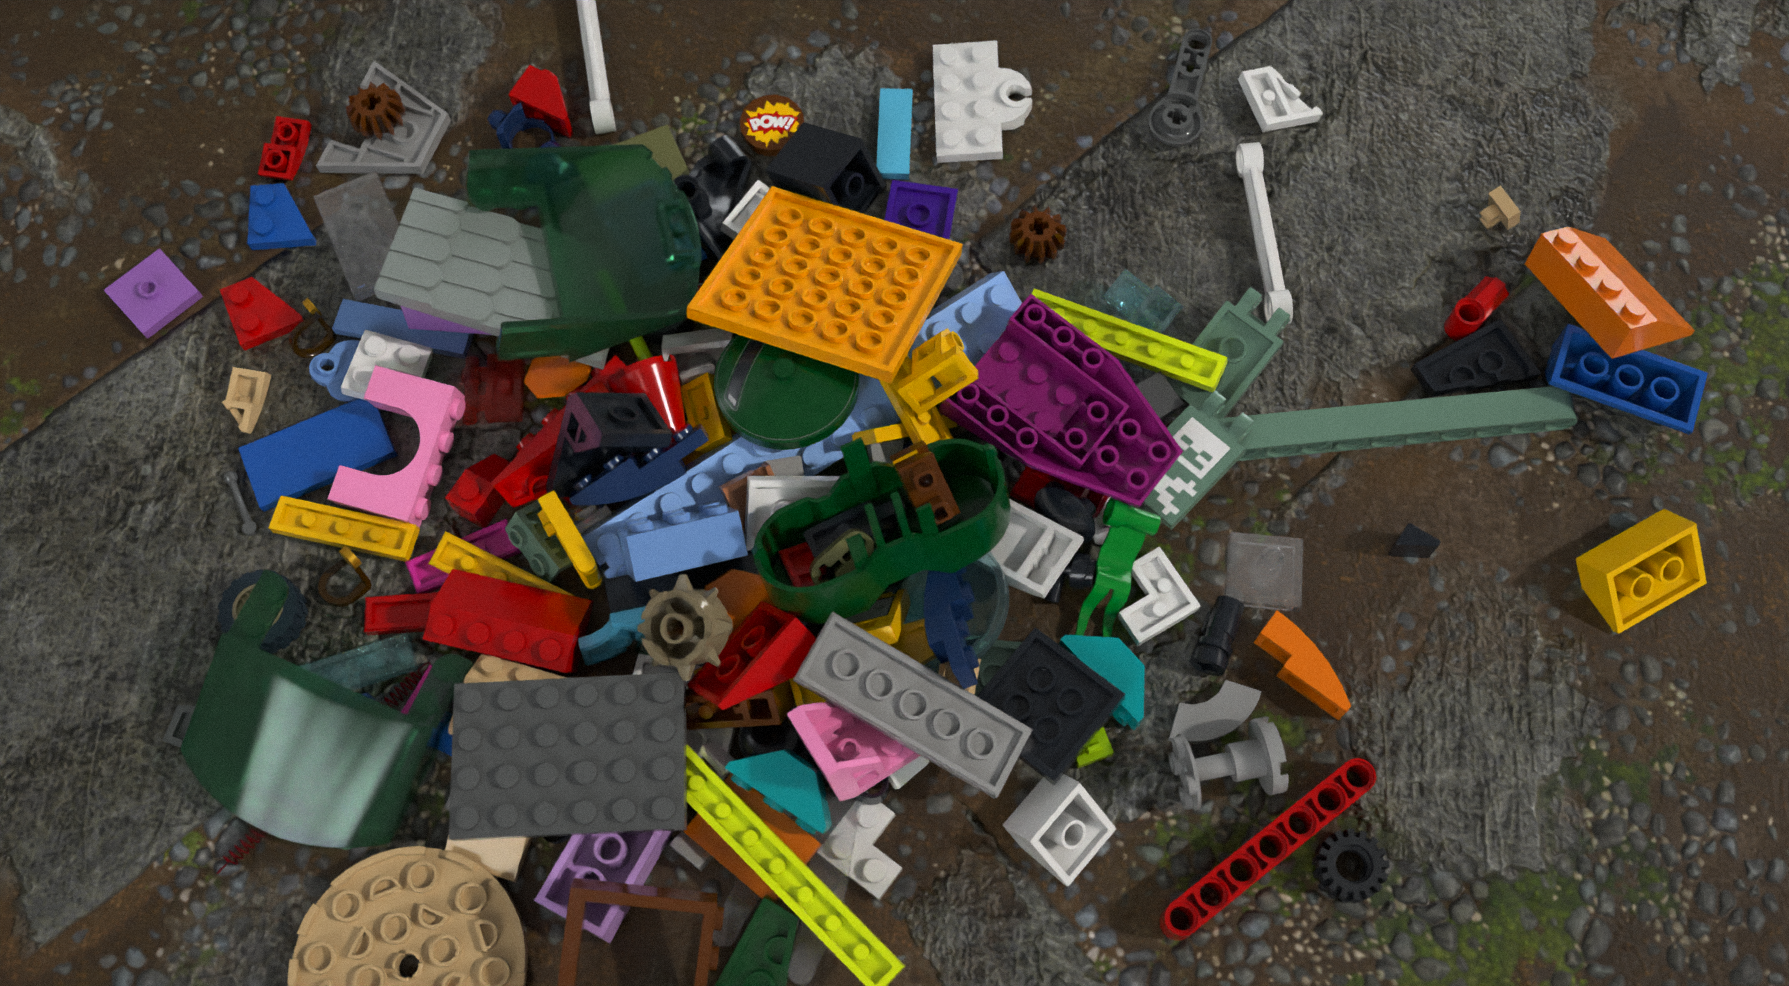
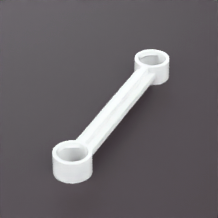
(600, 103)
(1250, 167)

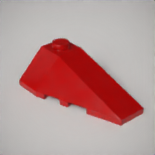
(529, 471)

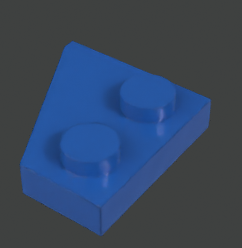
(275, 219)

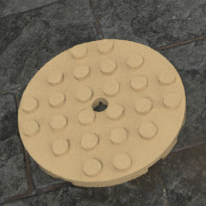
(416, 905)

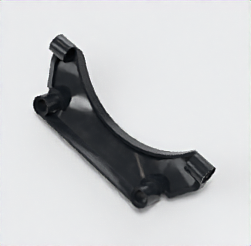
(715, 190)

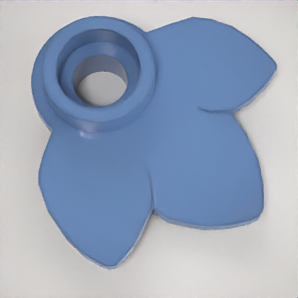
(339, 358)

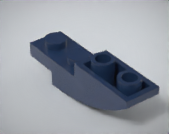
(627, 478)
(945, 618)

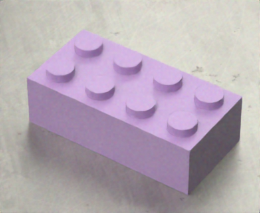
(607, 858)

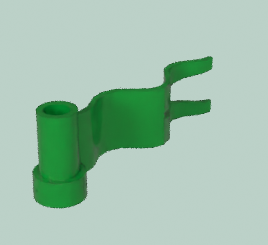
(1116, 560)

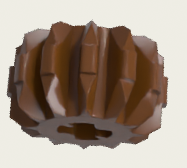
(375, 111)
(1048, 241)

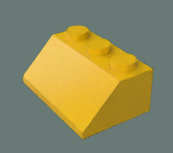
(1643, 569)

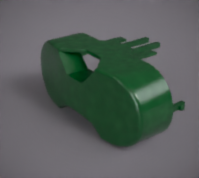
(914, 545)

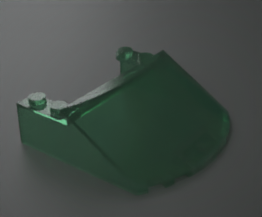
(613, 238)
(304, 750)

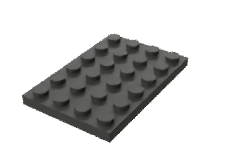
(568, 757)

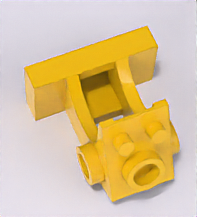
(943, 359)

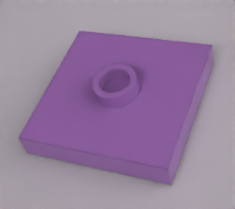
(153, 293)

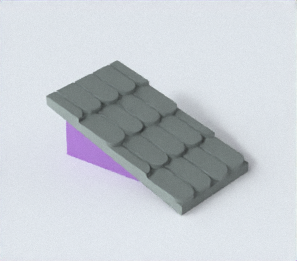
(467, 270)

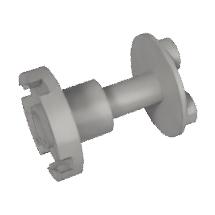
(1242, 760)

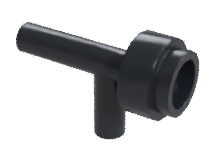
(1081, 573)

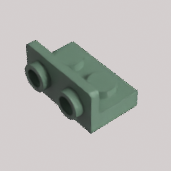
(544, 553)

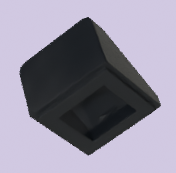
(1414, 543)

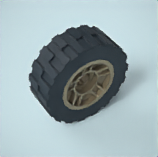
(287, 623)

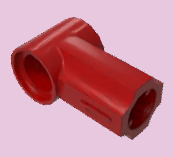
(1475, 308)

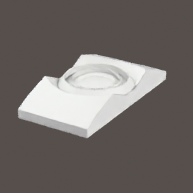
(1034, 550)

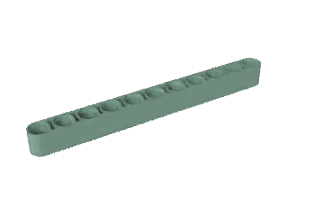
(1407, 422)

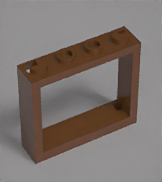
(638, 896)

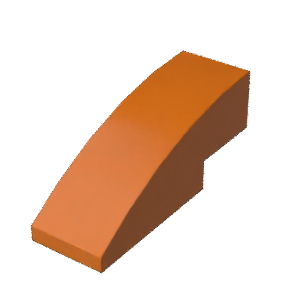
(1304, 665)

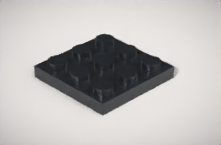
(1055, 698)

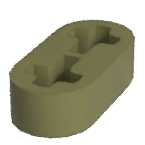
(835, 552)

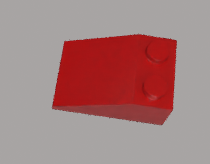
(756, 657)

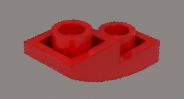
(287, 148)

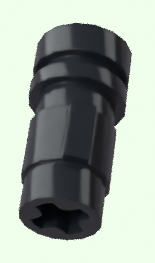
(1219, 633)

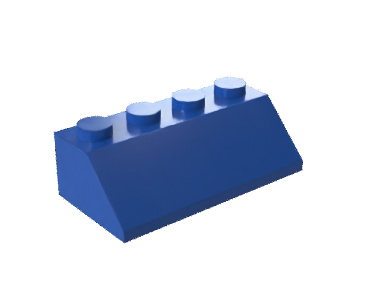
(1632, 383)

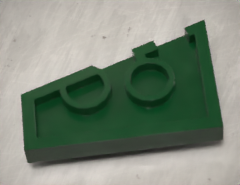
(764, 948)

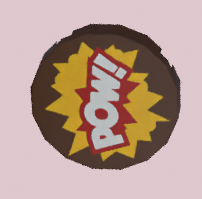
(770, 123)

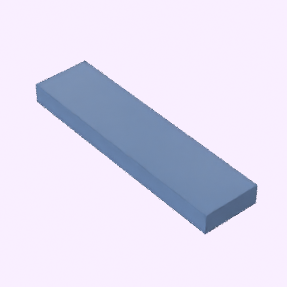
(357, 317)

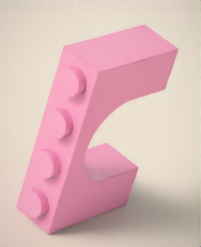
(407, 492)

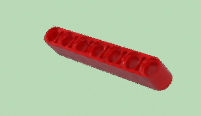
(1283, 838)

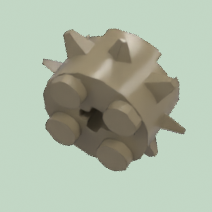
(685, 627)

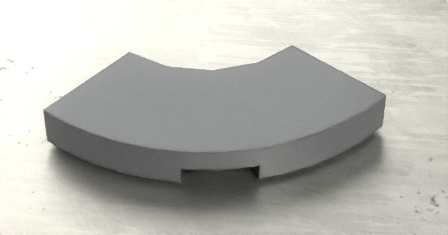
(1217, 716)

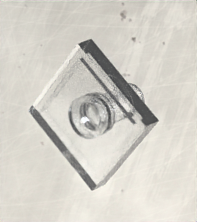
(1265, 571)

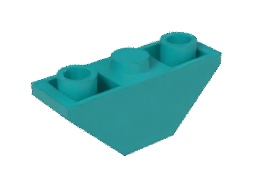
(1117, 665)
(787, 784)

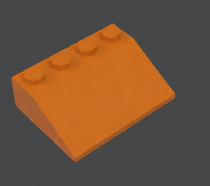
(1604, 292)

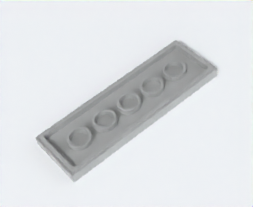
(913, 705)

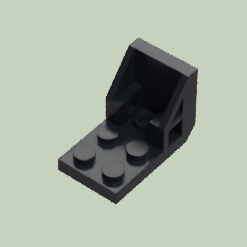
(597, 429)

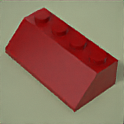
(509, 621)

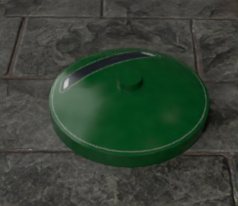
(781, 395)

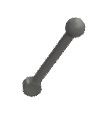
(249, 527)

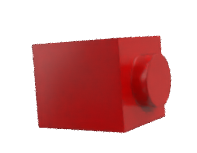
(542, 99)
(474, 494)

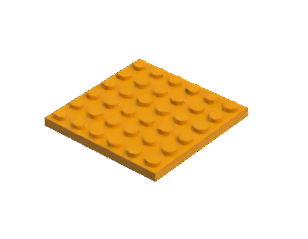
(827, 283)

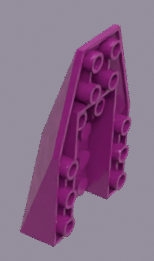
(1065, 408)

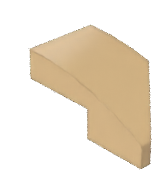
(246, 396)

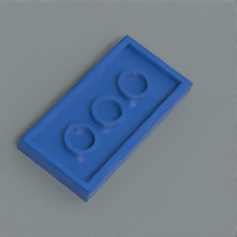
(312, 450)

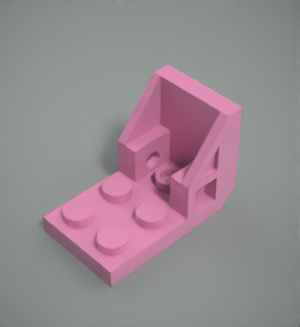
(847, 749)

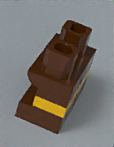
(924, 481)

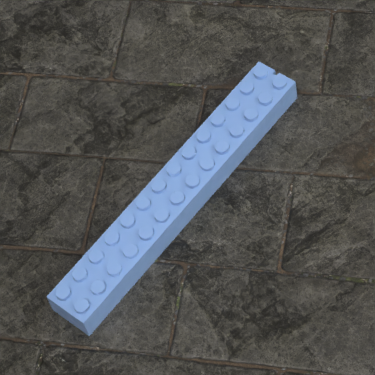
(975, 314)

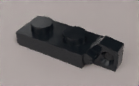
(827, 532)

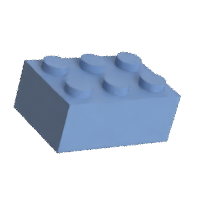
(681, 540)

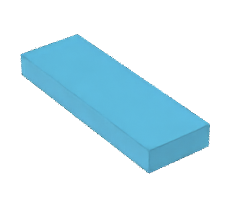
(894, 133)

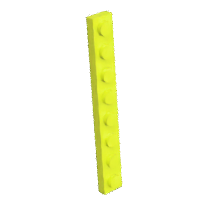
(788, 876)

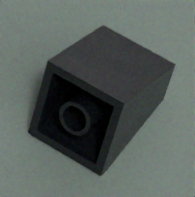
(827, 168)

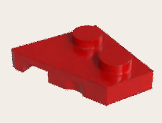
(257, 313)

